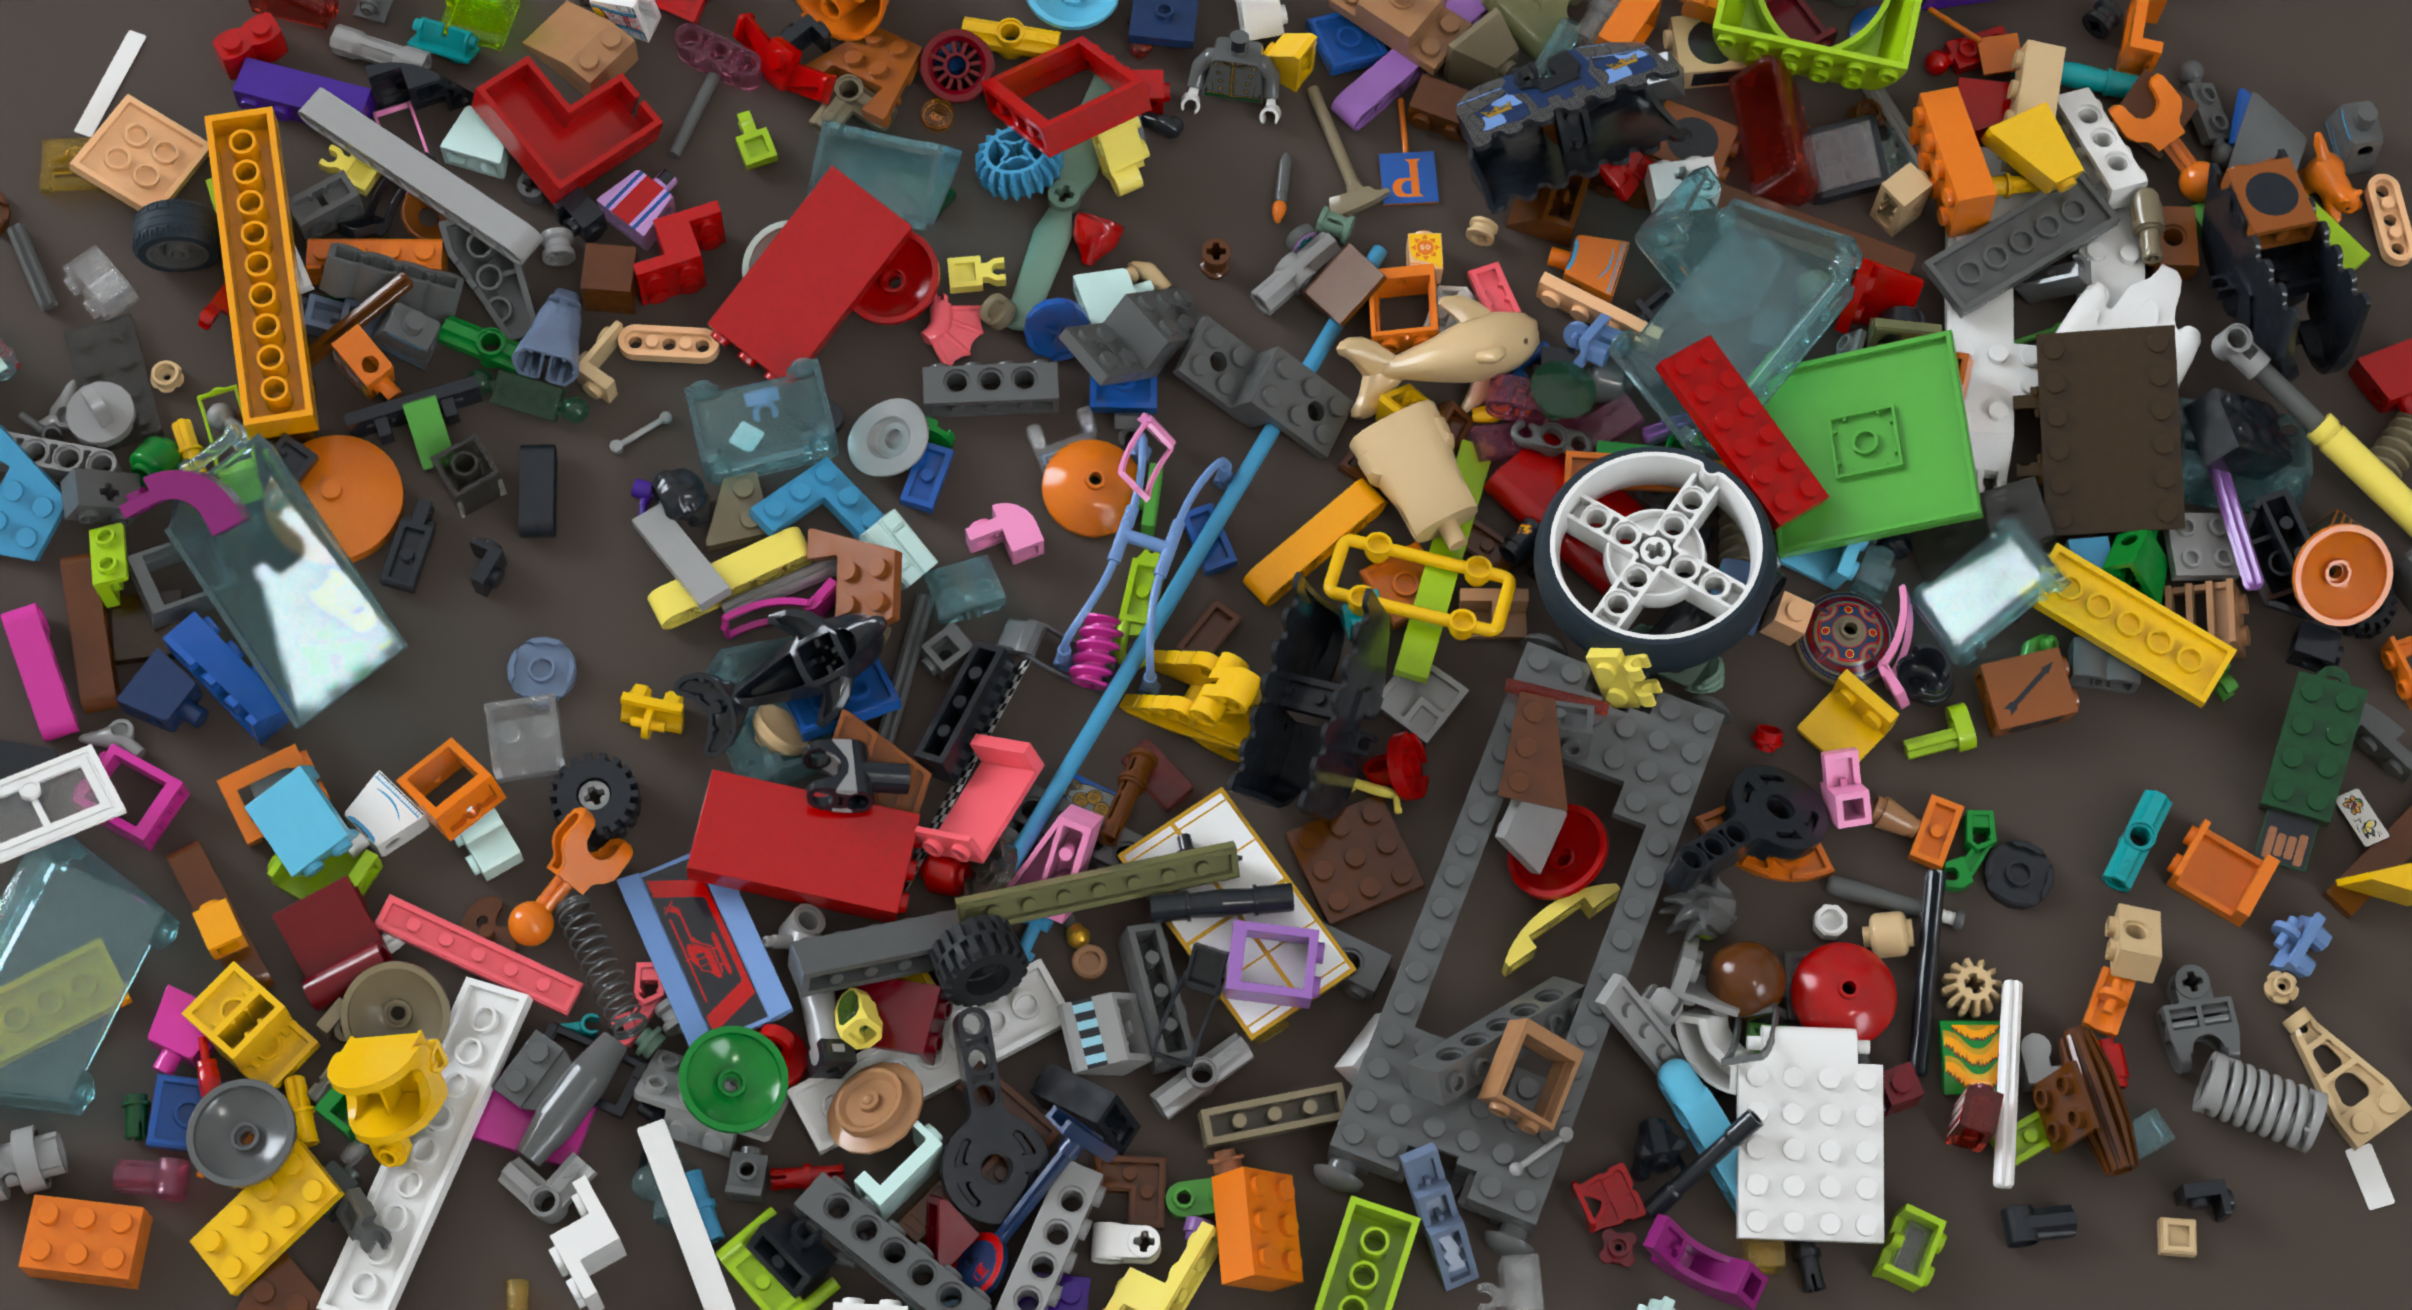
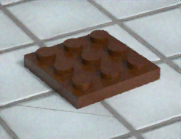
(1354, 861)

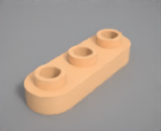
(2393, 210)
(656, 337)

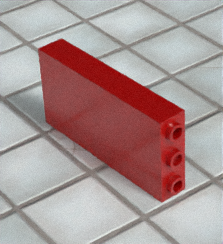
(810, 276)
(780, 847)

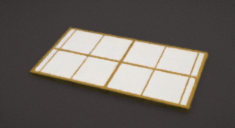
(1265, 961)

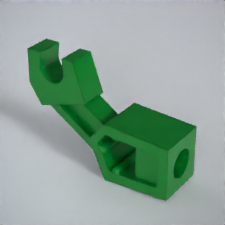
(1964, 868)

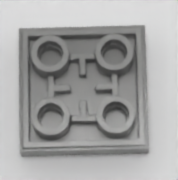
(1530, 833)

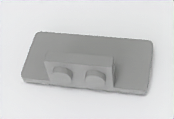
(661, 1089)

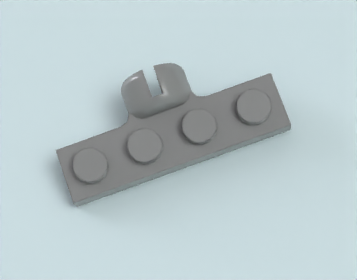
(1643, 1019)

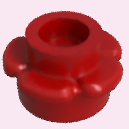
(1767, 737)

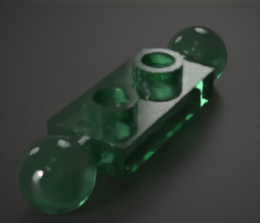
(530, 396)

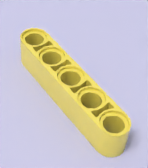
(740, 570)

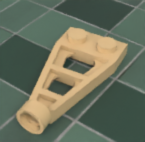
(2370, 1115)

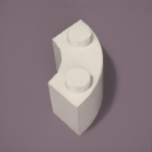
(1704, 1043)

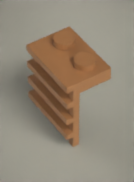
(2224, 610)

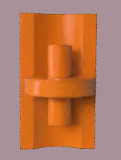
(2108, 1003)

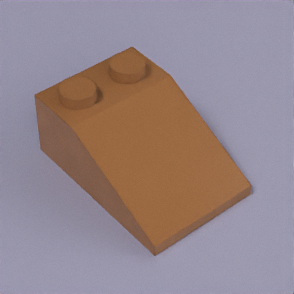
(582, 47)

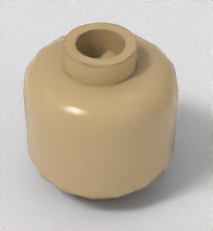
(1889, 934)

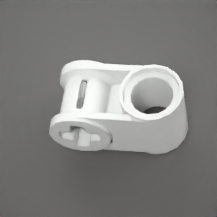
(1119, 1244)

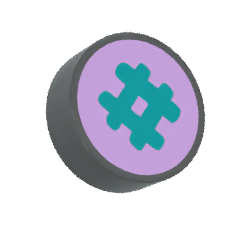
(1300, 237)

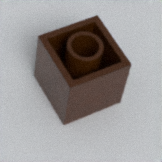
(609, 278)

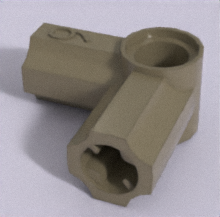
(842, 108)

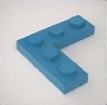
(816, 486)

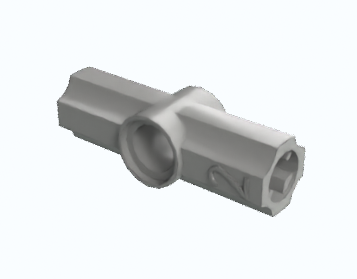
(1294, 273)
(1184, 1090)

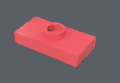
(1492, 288)

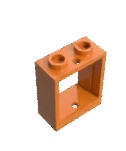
(1631, 21)
(1399, 283)
(451, 815)

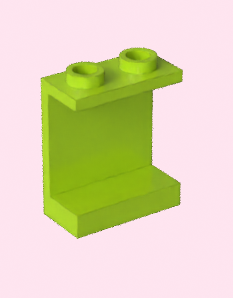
(360, 869)

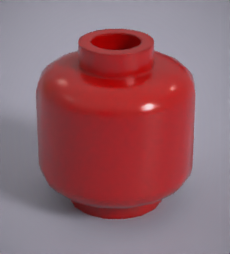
(944, 875)

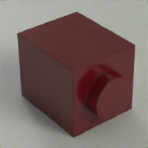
(1901, 1088)

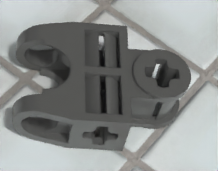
(2196, 1019)

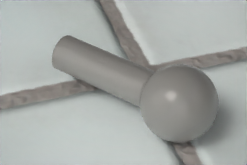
(221, 416)

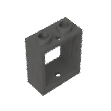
(139, 570)

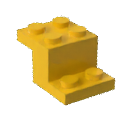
(250, 1027)

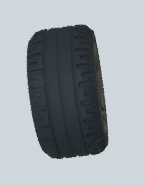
(176, 236)

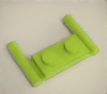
(758, 1281)

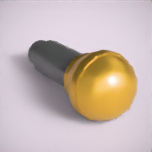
(1076, 933)

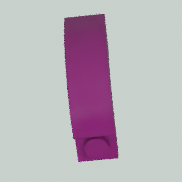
(209, 495)
(1701, 1268)

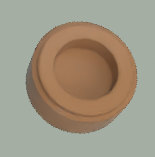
(1089, 963)

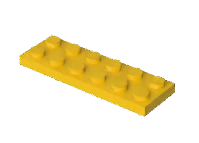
(2136, 629)

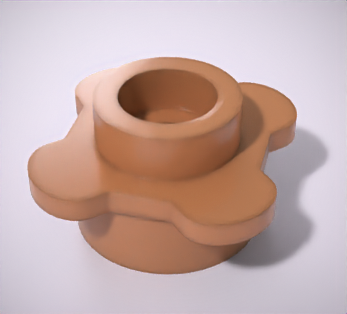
(1226, 1160)

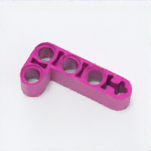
(40, 671)

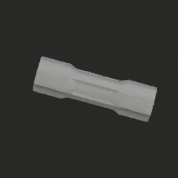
(357, 45)

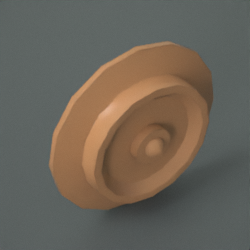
(875, 1108)

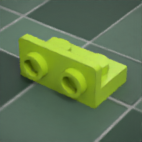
(109, 562)

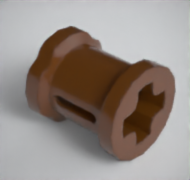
(1215, 249)

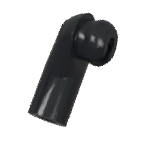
(1166, 126)

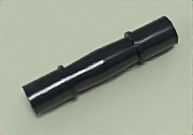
(1221, 903)

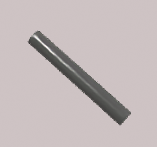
(693, 115)

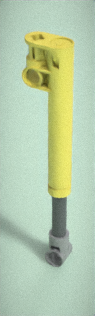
(2324, 431)

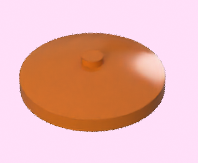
(355, 492)

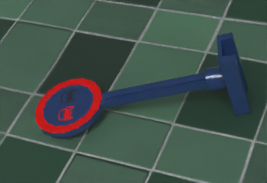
(987, 1257)

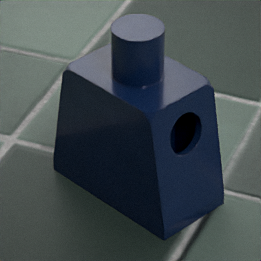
(163, 695)

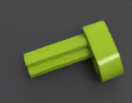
(1959, 735)

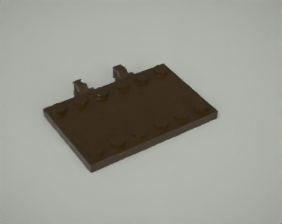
(2108, 430)

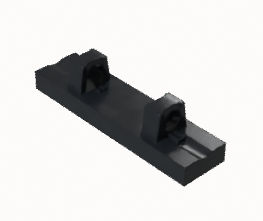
(390, 414)

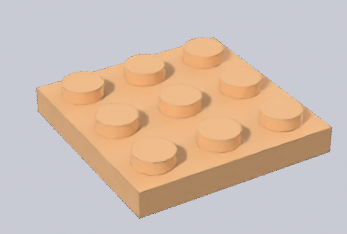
(140, 155)

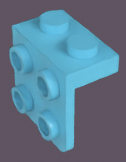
(1827, 566)

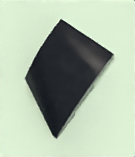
(401, 82)

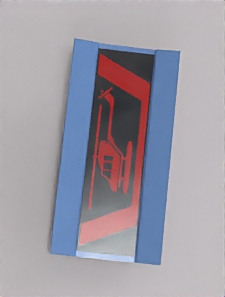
(704, 951)

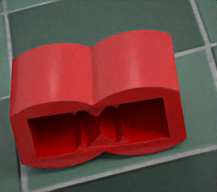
(257, 39)

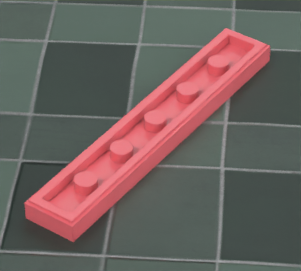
(478, 955)

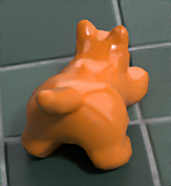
(2328, 179)

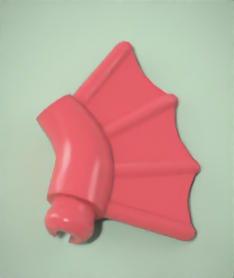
(952, 329)

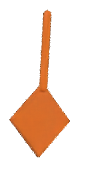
(1994, 51)

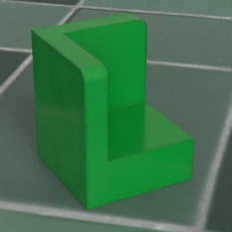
(334, 1112)

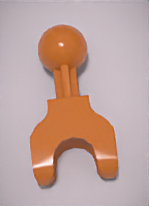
(2163, 132)
(574, 868)

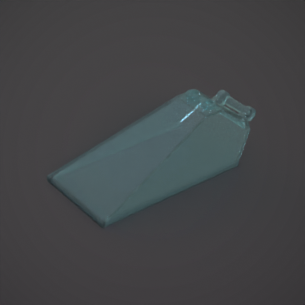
(284, 582)

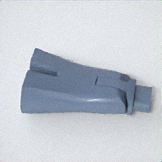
(552, 338)

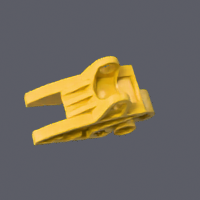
(1214, 706)

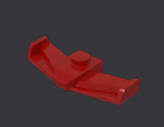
(781, 62)

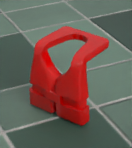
(1626, 178)
(1616, 1198)

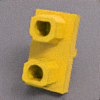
(652, 713)

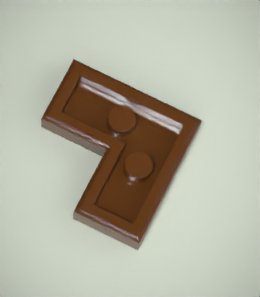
(1144, 1182)

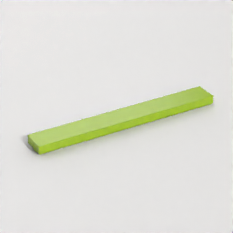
(1438, 584)

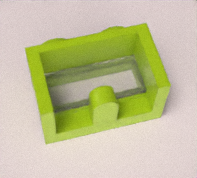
(1910, 1248)

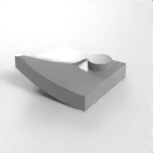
(1422, 706)

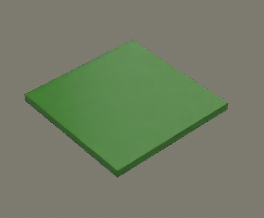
(1882, 440)

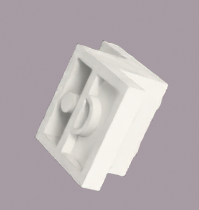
(586, 1246)

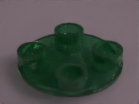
(1562, 390)

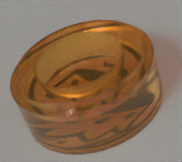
(937, 115)

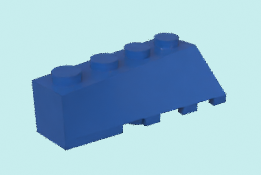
(226, 676)

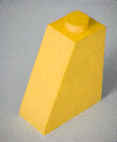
(2036, 149)

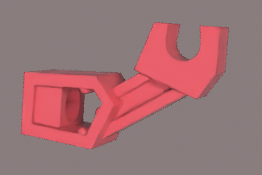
(644, 975)

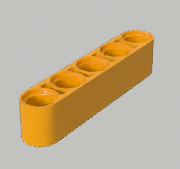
(1314, 541)

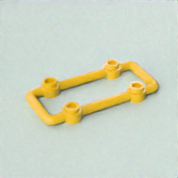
(1461, 622)

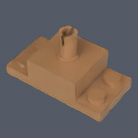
(1410, 27)

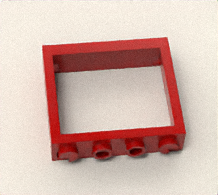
(1052, 136)

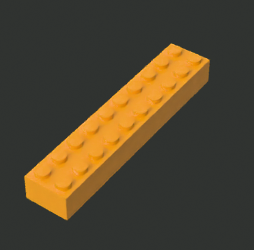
(261, 273)

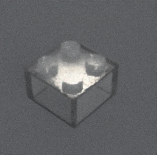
(525, 737)

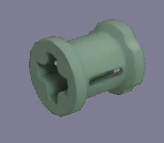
(1335, 224)

